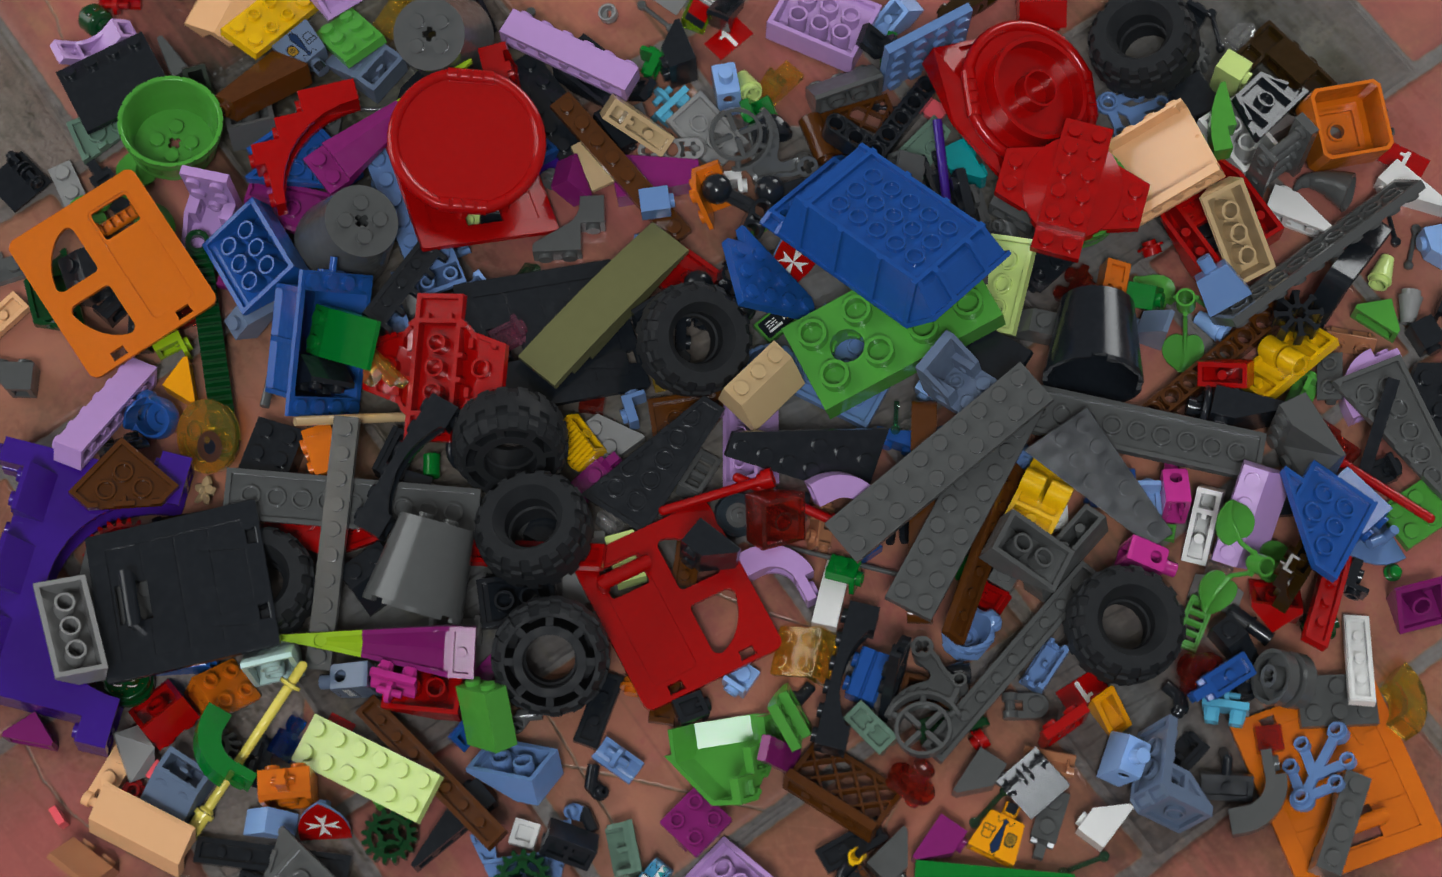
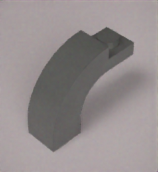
(1258, 815)

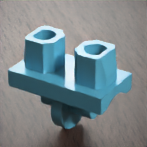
(662, 96)
(1237, 710)

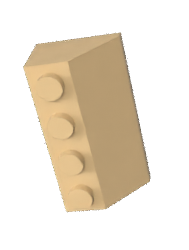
(1237, 228)

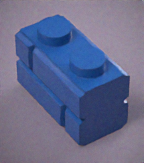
(866, 676)

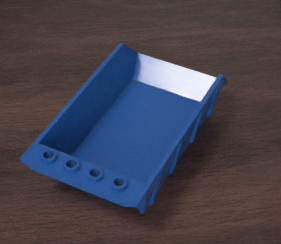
(886, 236)

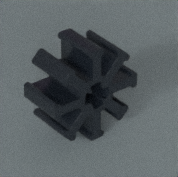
(1306, 323)

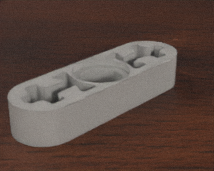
(678, 141)

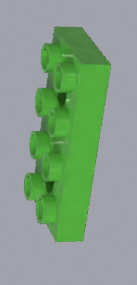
(889, 347)

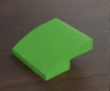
(789, 717)

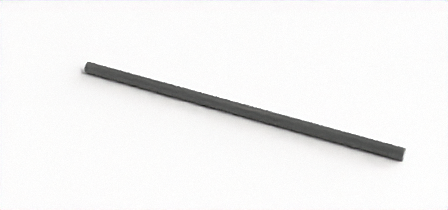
(828, 557)

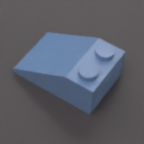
(519, 772)

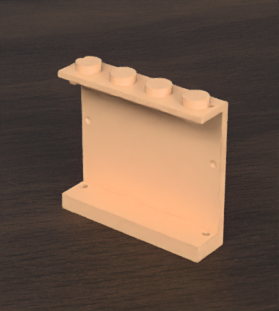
(1169, 156)

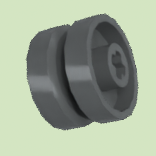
(1284, 678)

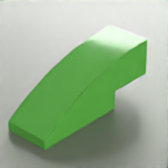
(1221, 124)

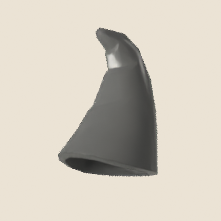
(1334, 185)

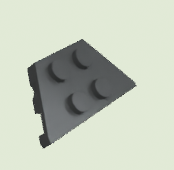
(293, 859)

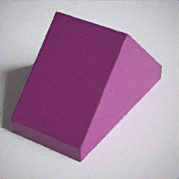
(570, 180)
(31, 732)

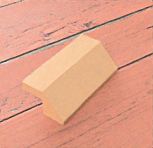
(211, 15)
(141, 829)

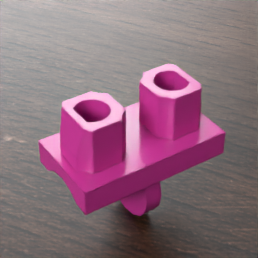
(392, 683)

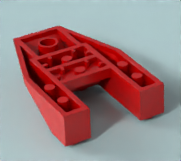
(1185, 219)

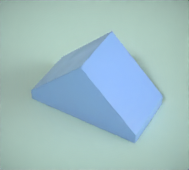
(267, 820)

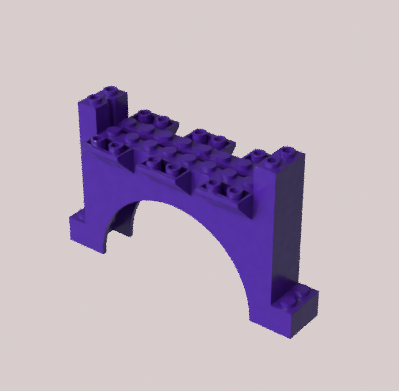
(33, 549)

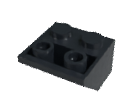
(322, 376)

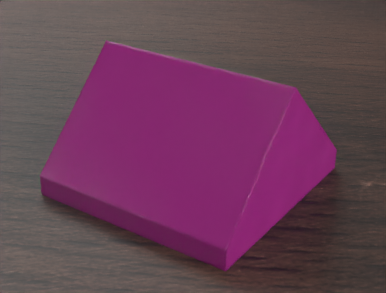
(1416, 605)

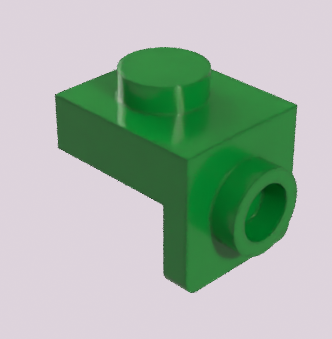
(755, 106)
(845, 571)

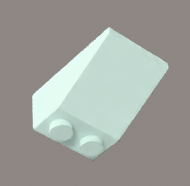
(271, 664)

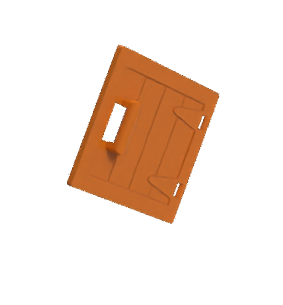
(1394, 795)

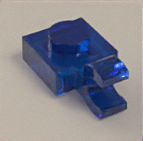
(286, 741)

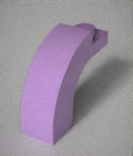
(73, 51)
(1364, 360)
(834, 485)
(783, 562)

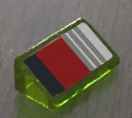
(695, 15)

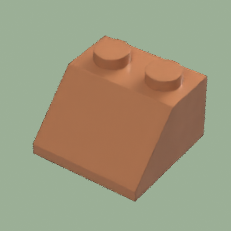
(79, 860)

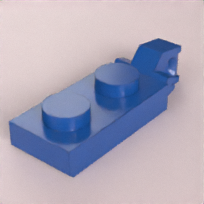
(1223, 678)

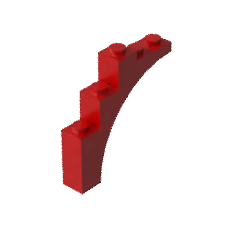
(314, 110)

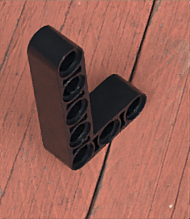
(889, 129)
(1347, 269)

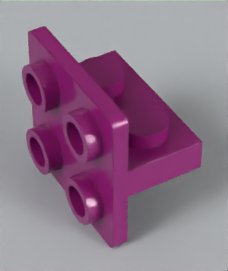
(695, 823)

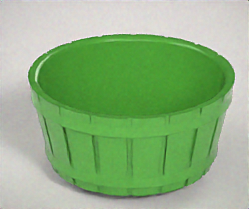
(168, 110)

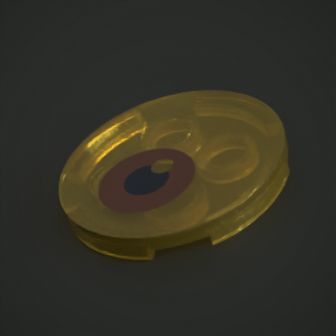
(208, 435)

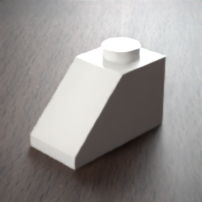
(1101, 824)

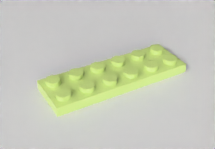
(367, 768)

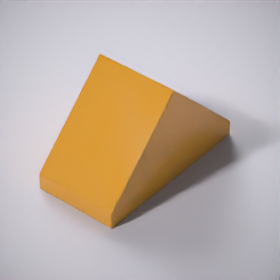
(182, 382)
(1109, 711)

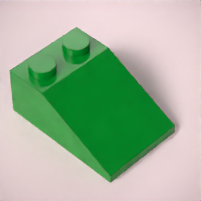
(343, 336)

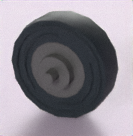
(731, 515)

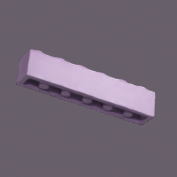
(570, 54)
(103, 414)

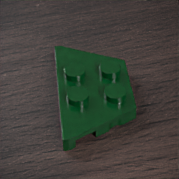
(39, 313)

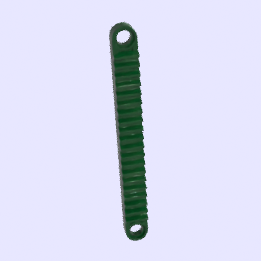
(210, 332)

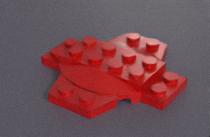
(1072, 190)
(440, 357)

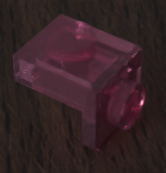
(511, 333)

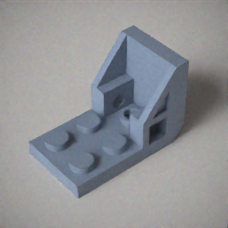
(952, 373)
(1155, 796)

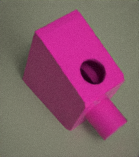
(1175, 494)
(1147, 555)

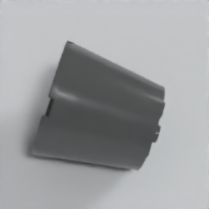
(459, 30)
(332, 231)
(424, 567)

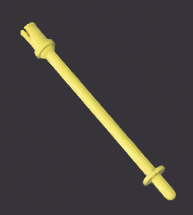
(205, 812)

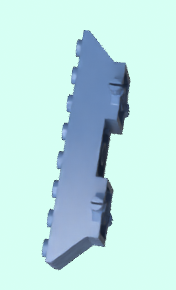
(446, 273)

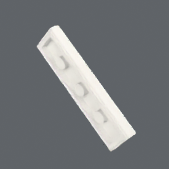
(1358, 660)

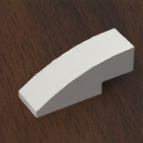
(829, 604)

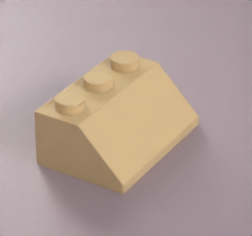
(762, 386)

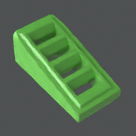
(1194, 601)

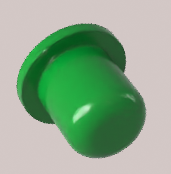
(1392, 572)

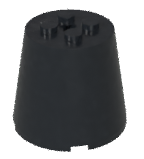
(1095, 344)

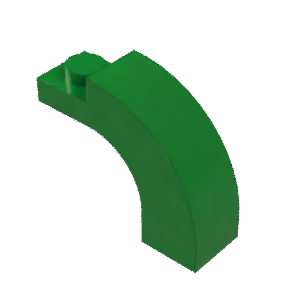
(210, 752)

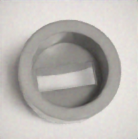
(604, 15)

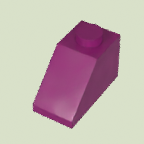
(941, 841)

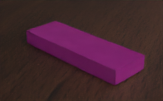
(777, 754)

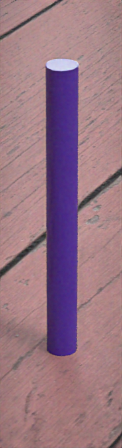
(941, 158)

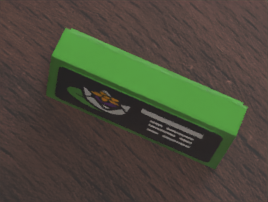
(770, 326)

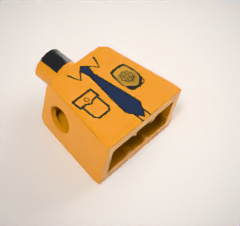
(999, 836)

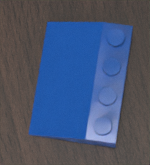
(254, 255)

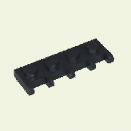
(401, 285)

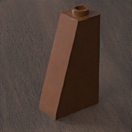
(263, 85)

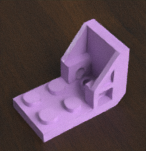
(210, 201)

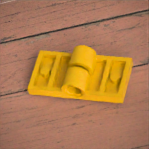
(265, 24)
(1283, 364)
(1041, 496)

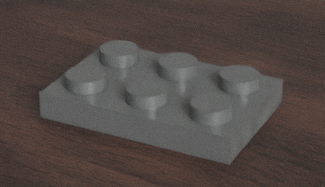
(1331, 705)

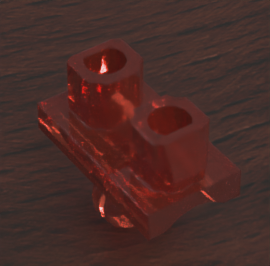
(1076, 277)

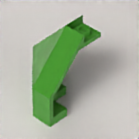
(722, 756)

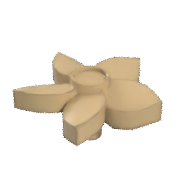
(205, 489)

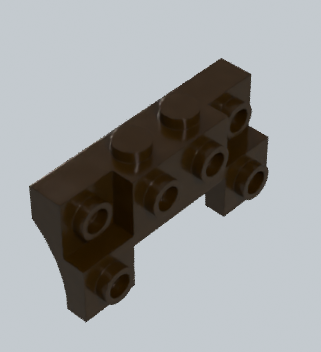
(1284, 60)
(1290, 576)

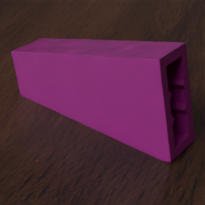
(661, 172)

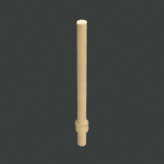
(365, 418)

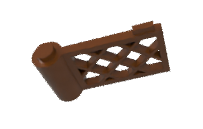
(813, 123)

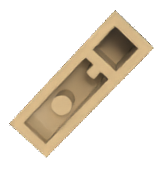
(636, 125)

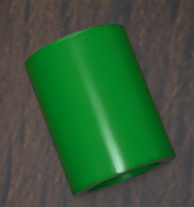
(432, 465)

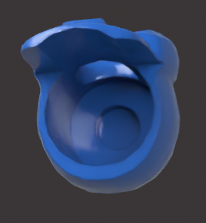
(156, 416)

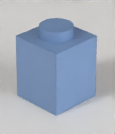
(656, 202)

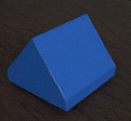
(458, 737)

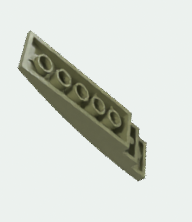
(603, 305)

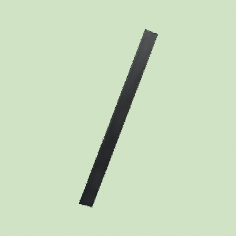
(1379, 424)

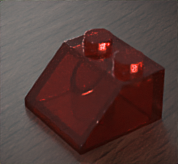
(775, 517)

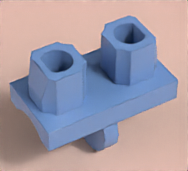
(618, 760)

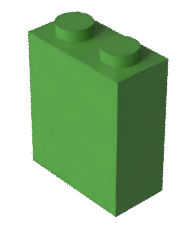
(486, 715)

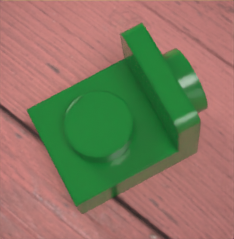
(651, 66)

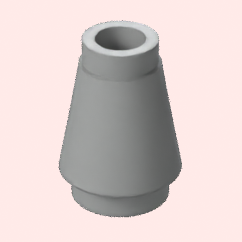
(1409, 305)

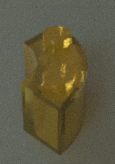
(1405, 701)

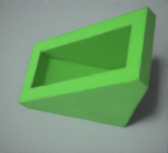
(1378, 317)

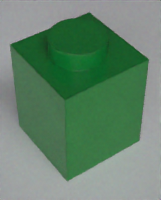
(1146, 296)

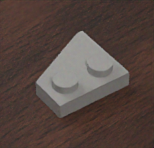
(614, 435)

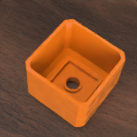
(1361, 117)

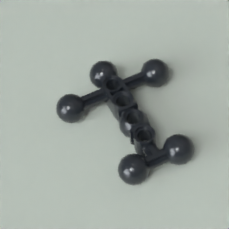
(718, 190)

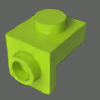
(172, 344)

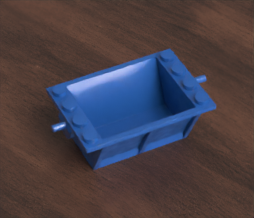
(292, 326)

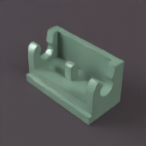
(870, 728)
(623, 849)

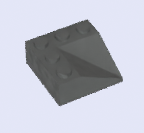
(1303, 436)

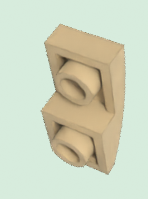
(595, 174)

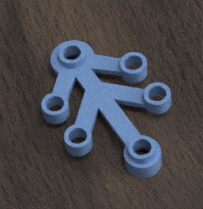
(1133, 114)
(1319, 769)

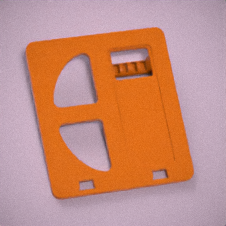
(140, 264)

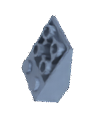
(373, 74)
(177, 785)

